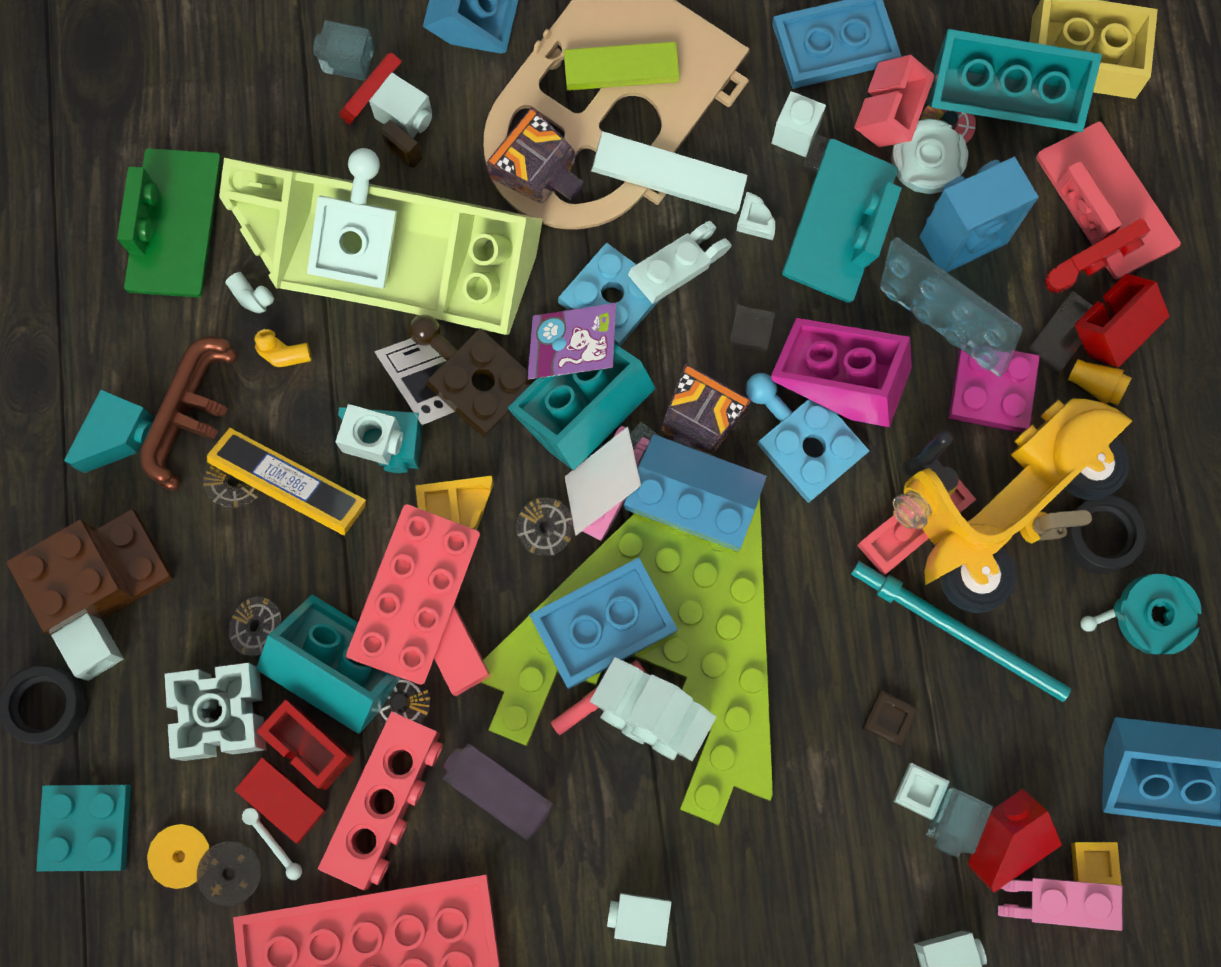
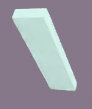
(669, 173)

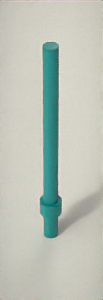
(891, 589)

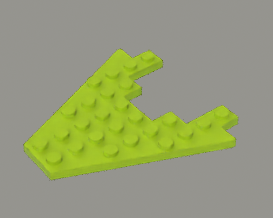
(717, 648)

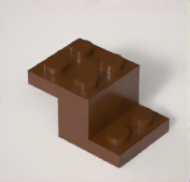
(89, 571)

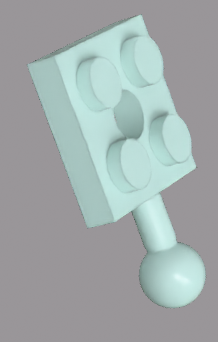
(372, 223)

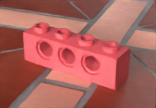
(342, 856)

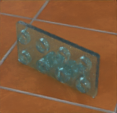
(949, 307)

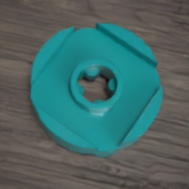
(1136, 619)

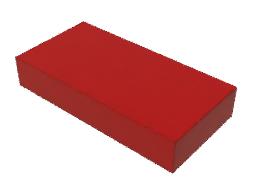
(369, 88)
(280, 800)

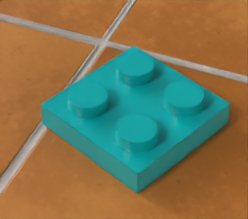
(83, 828)

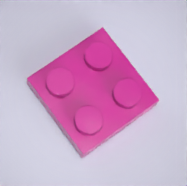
(994, 400)

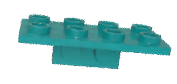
(843, 221)

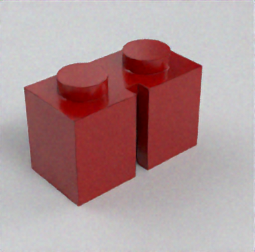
(1136, 314)
(296, 733)

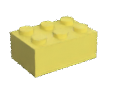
(1115, 30)

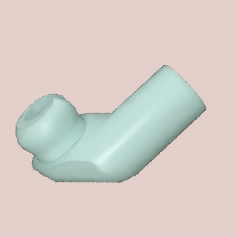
(246, 296)

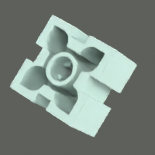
(197, 694)
(652, 711)

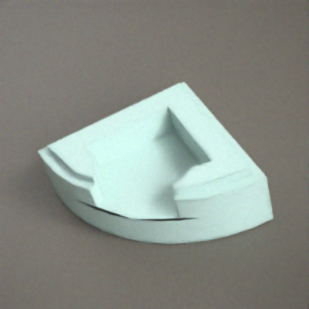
(756, 218)

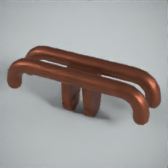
(176, 405)

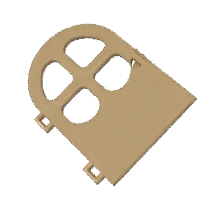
(705, 67)

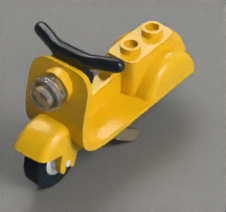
(1069, 451)

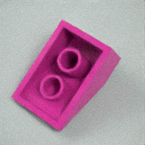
(846, 369)

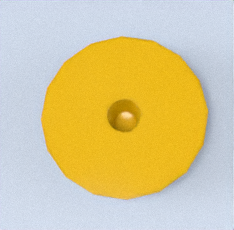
(176, 855)

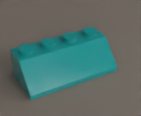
(1014, 80)

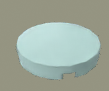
(931, 157)

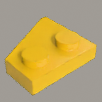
(456, 500)

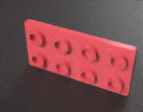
(1106, 195)
(413, 594)

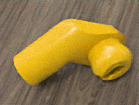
(278, 353)

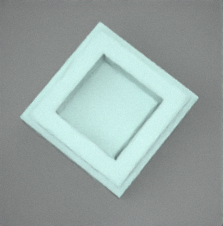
(921, 791)

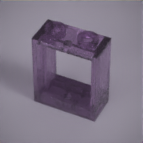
(497, 791)

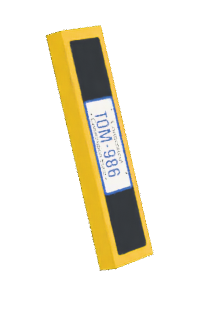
(286, 481)

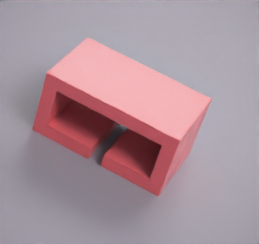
(896, 103)

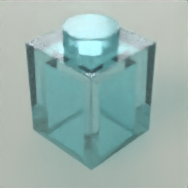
(344, 50)
(959, 823)

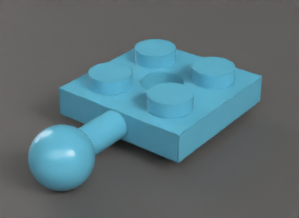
(606, 271)
(785, 442)

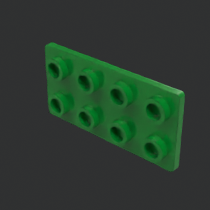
(169, 221)

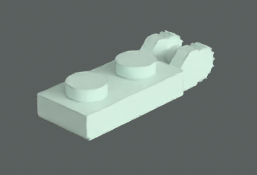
(677, 263)

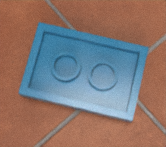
(834, 40)
(603, 621)

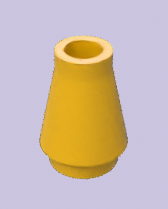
(1100, 381)

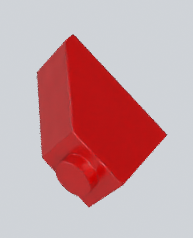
(1013, 840)

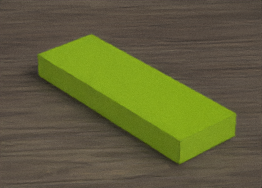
(621, 65)

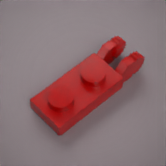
(1094, 257)

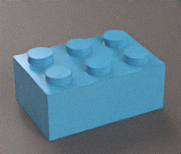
(978, 214)

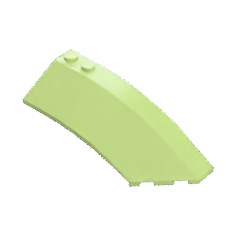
(445, 257)

